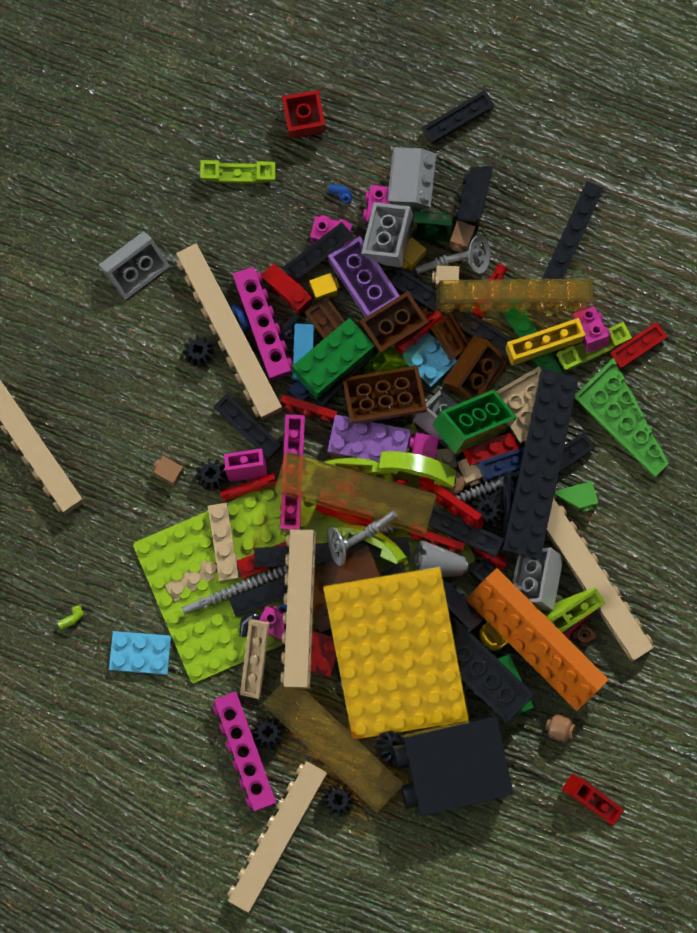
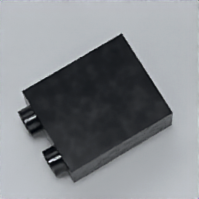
(453, 765)

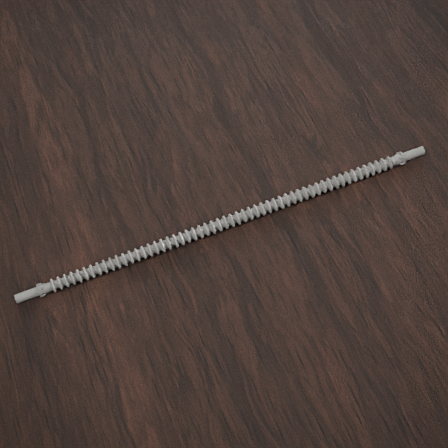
(204, 602)

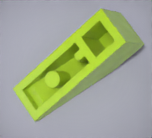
(574, 608)

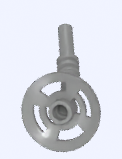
(472, 255)
(342, 544)

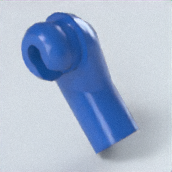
(342, 191)
(241, 316)

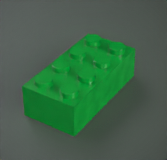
(333, 358)
(474, 421)

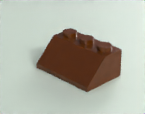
(393, 322)
(476, 369)

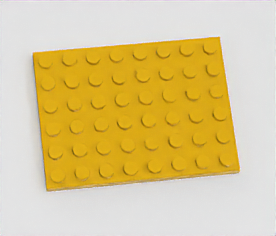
(396, 653)

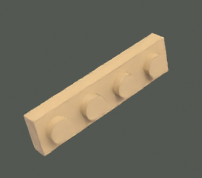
(223, 542)
(191, 579)
(254, 658)

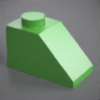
(579, 497)

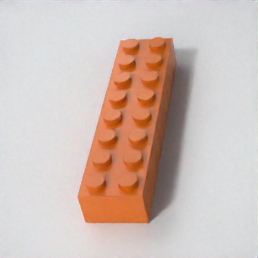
(537, 639)

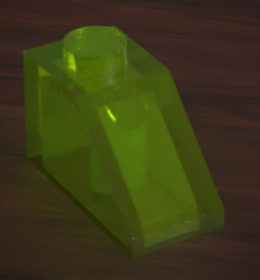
(384, 361)

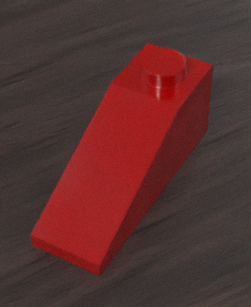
(287, 289)
(592, 799)

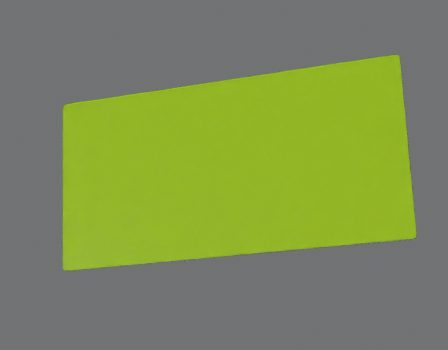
(210, 636)

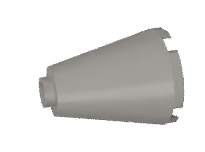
(432, 556)

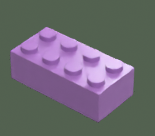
(362, 277)
(365, 439)

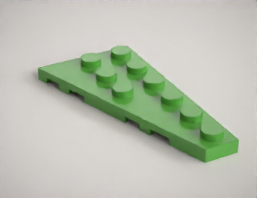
(617, 411)

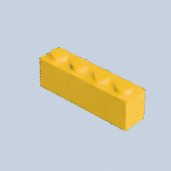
(545, 341)

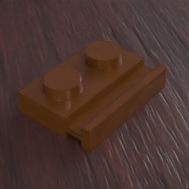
(324, 317)
(449, 336)

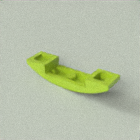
(237, 172)
(577, 355)
(418, 465)
(363, 466)
(389, 549)

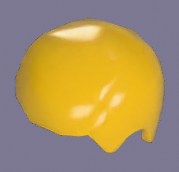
(491, 638)

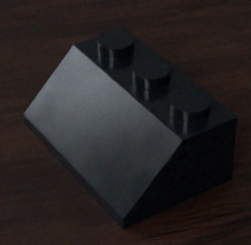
(474, 195)
(461, 608)

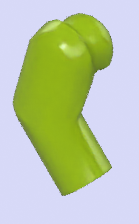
(72, 619)

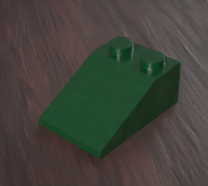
(432, 226)

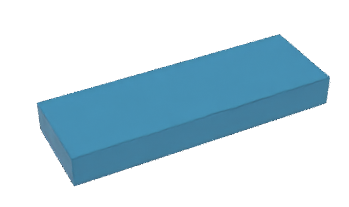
(302, 341)

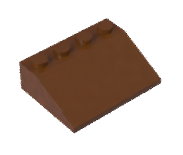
(384, 395)
(357, 566)

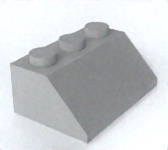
(412, 177)
(388, 234)
(134, 265)
(435, 405)
(539, 578)

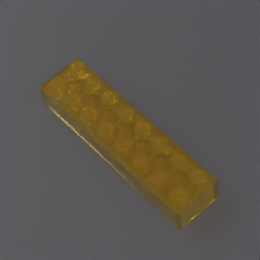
(514, 294)
(354, 492)
(334, 746)

